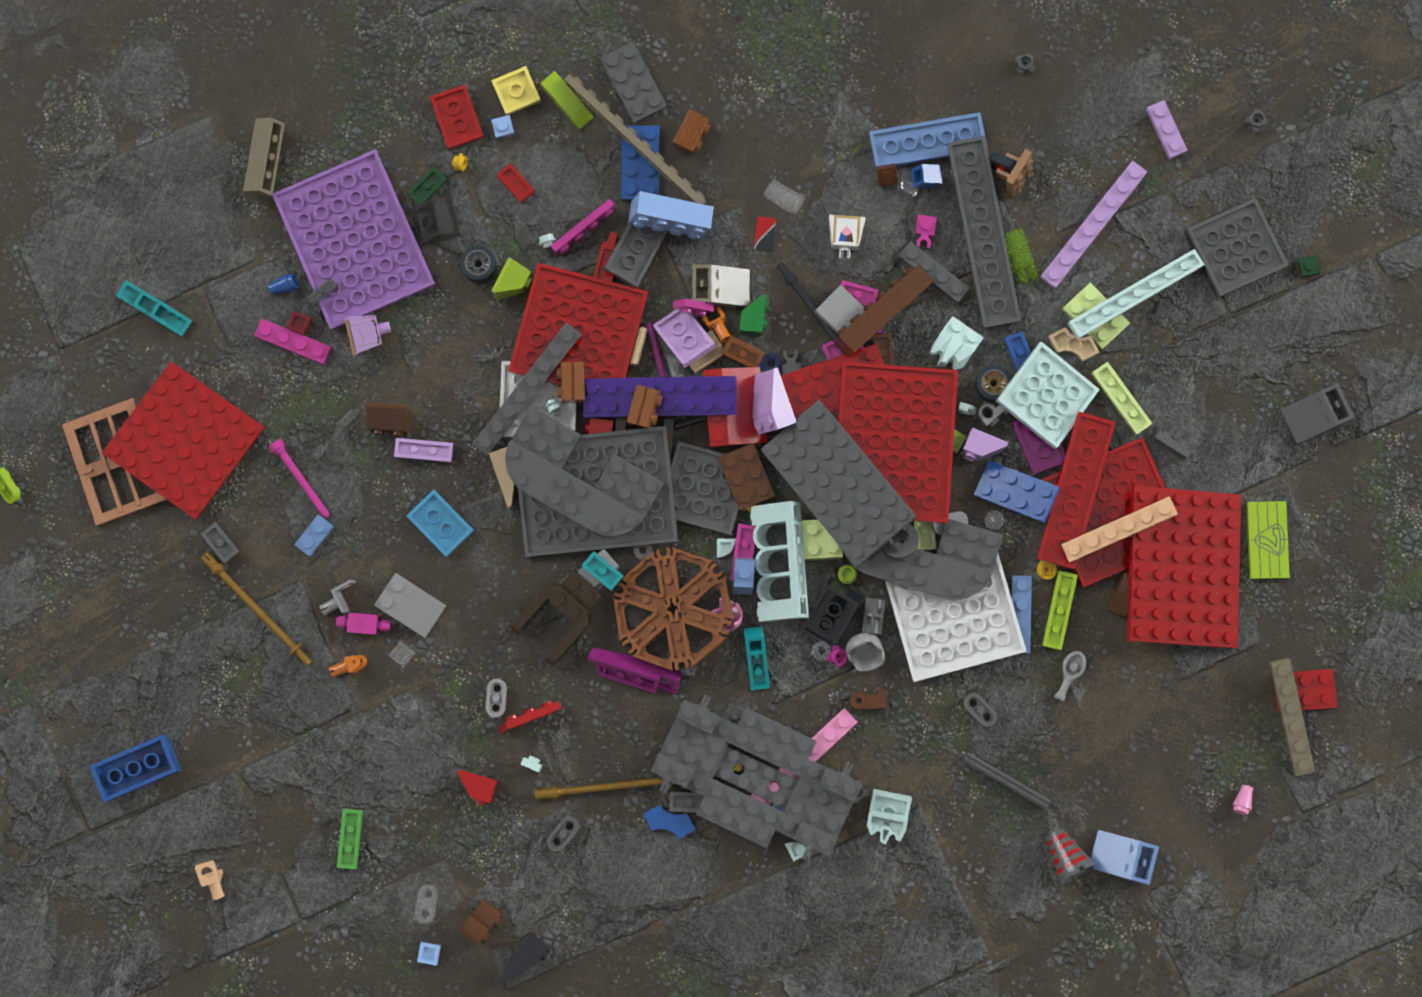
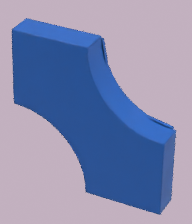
(661, 819)

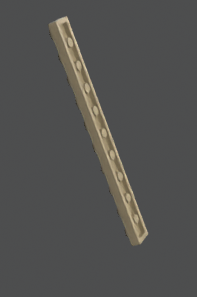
(629, 136)

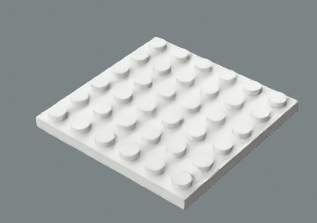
(956, 634)

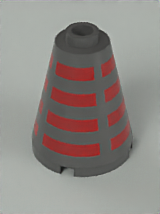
(1067, 856)

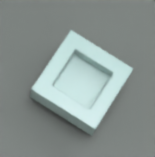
(532, 763)

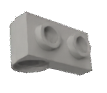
(994, 417)

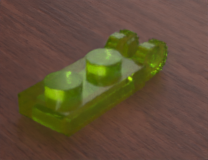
(1020, 253)

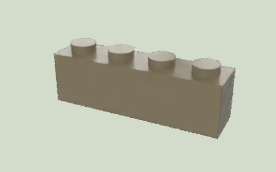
(263, 157)

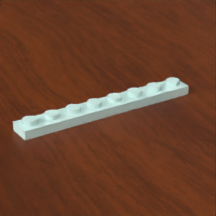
(1136, 294)

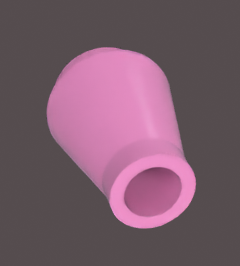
(1243, 801)

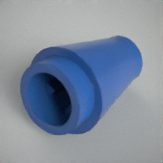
(284, 284)

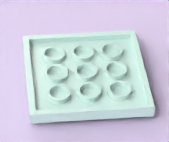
(1047, 395)

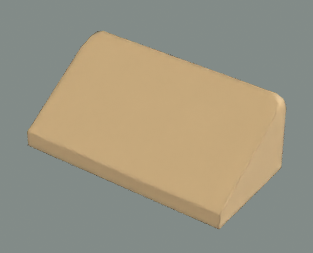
(638, 347)

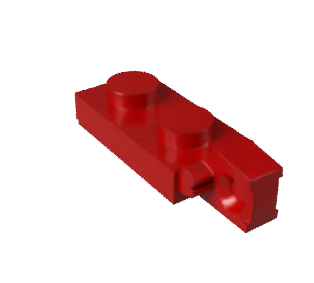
(604, 254)

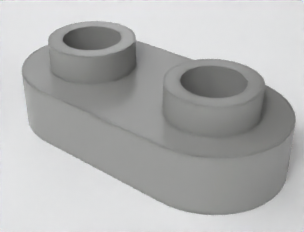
(496, 698)

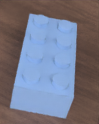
(670, 215)

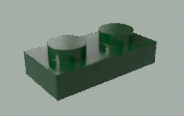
(427, 186)

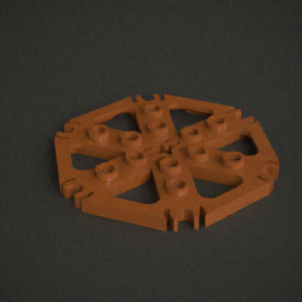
(669, 592)

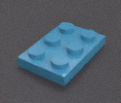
(440, 523)

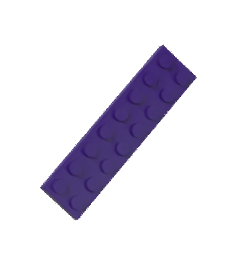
(680, 395)

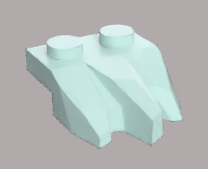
(955, 344)
(888, 814)

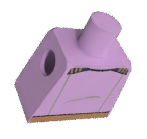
(365, 332)

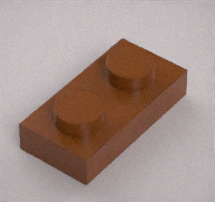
(742, 352)

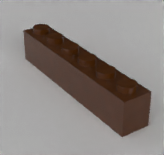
(883, 311)

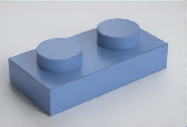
(314, 535)

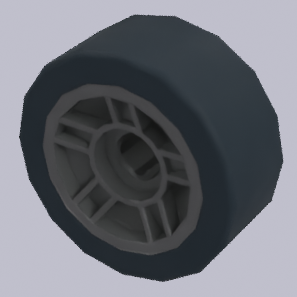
(474, 255)

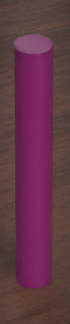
(656, 350)

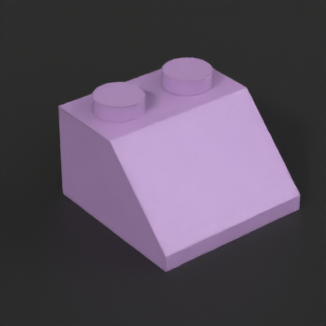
(981, 446)

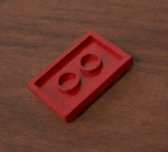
(456, 117)
(1315, 689)

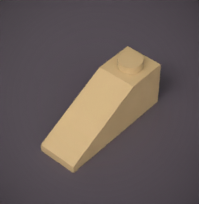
(506, 484)

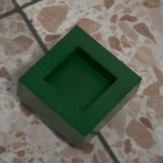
(1308, 266)

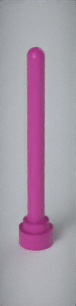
(278, 448)

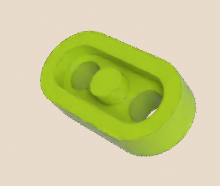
(8, 489)

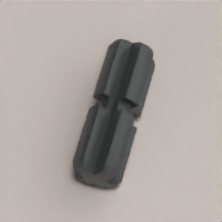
(324, 289)

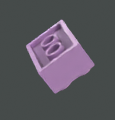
(771, 403)

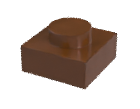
(886, 174)

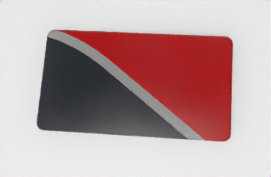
(764, 233)

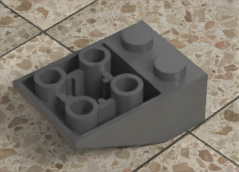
(1317, 413)

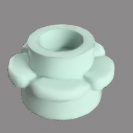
(547, 240)
(554, 407)

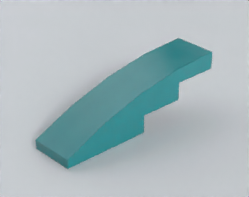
(153, 308)

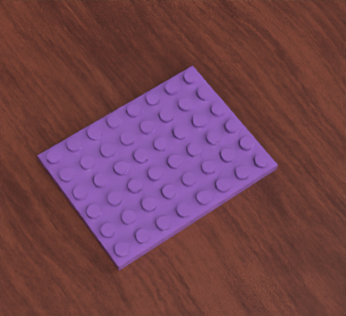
(356, 233)

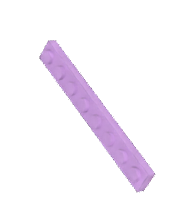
(1093, 224)

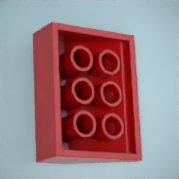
(739, 428)

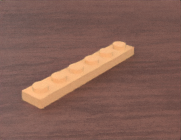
(1119, 529)

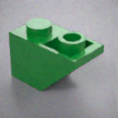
(753, 317)

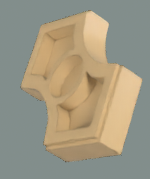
(1066, 342)

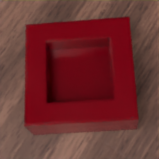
(299, 323)

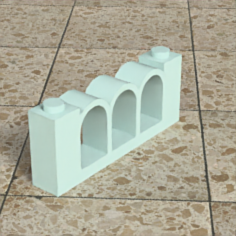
(763, 518)

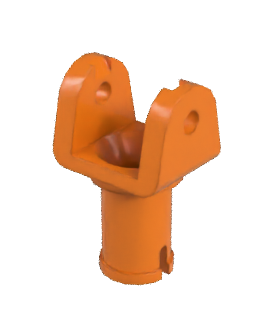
(718, 326)
(350, 664)

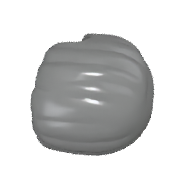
(865, 652)

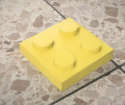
(516, 90)

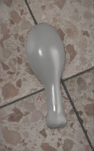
(1072, 668)

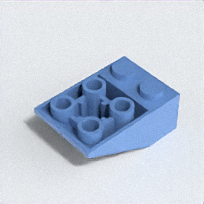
(1124, 857)

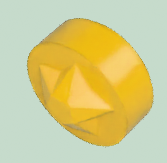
(1046, 570)

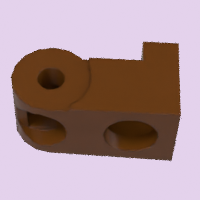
(874, 701)

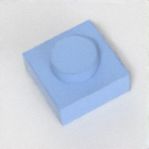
(502, 127)
(429, 953)

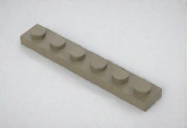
(1292, 716)

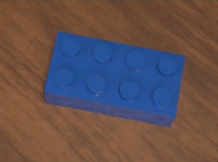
(135, 768)

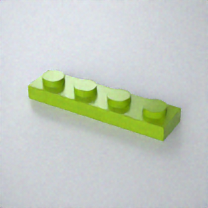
(1059, 610)

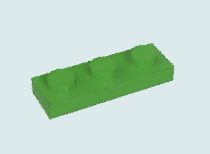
(350, 838)

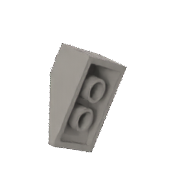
(410, 605)

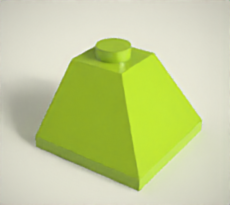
(512, 280)

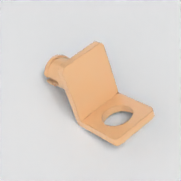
(211, 879)

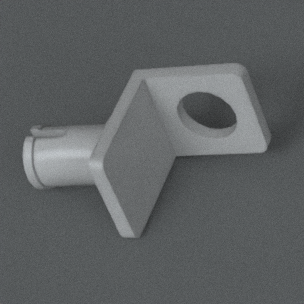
(338, 600)

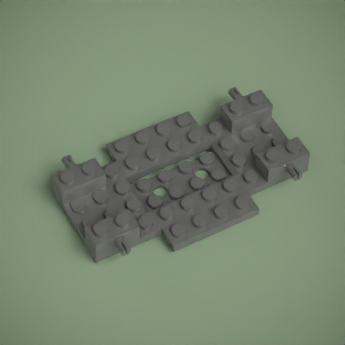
(812, 805)

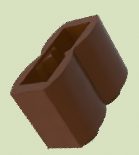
(481, 921)

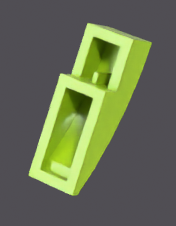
(566, 100)

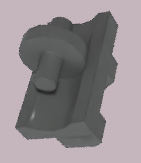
(873, 616)

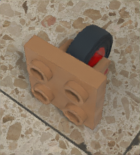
(1012, 169)

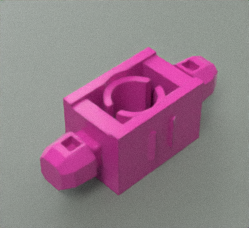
(363, 623)

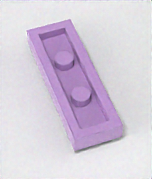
(1166, 129)
(423, 450)

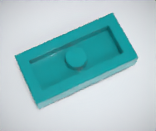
(602, 571)

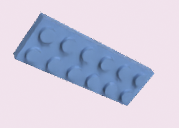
(922, 140)

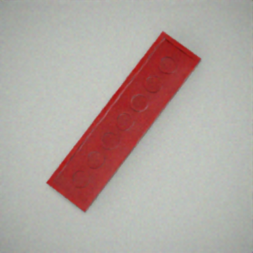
(1077, 486)

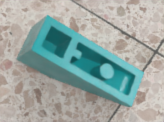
(756, 658)

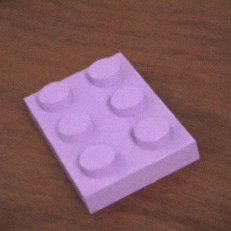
(684, 337)

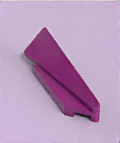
(634, 671)

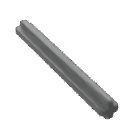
(1006, 780)

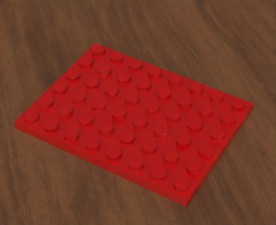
(905, 428)
(1186, 570)

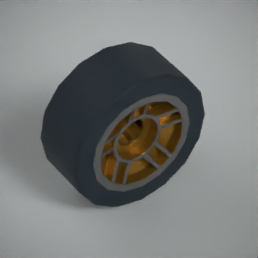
(988, 374)

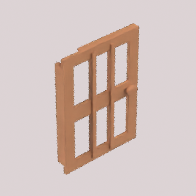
(104, 465)

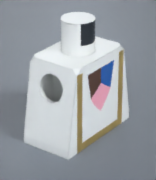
(845, 233)

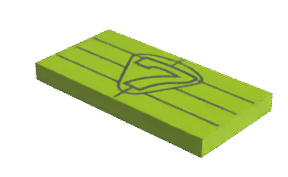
(1267, 540)

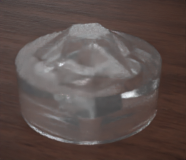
(994, 520)

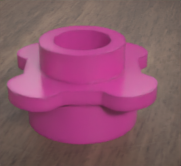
(842, 656)

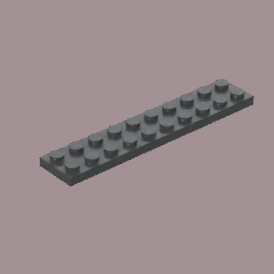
(983, 232)

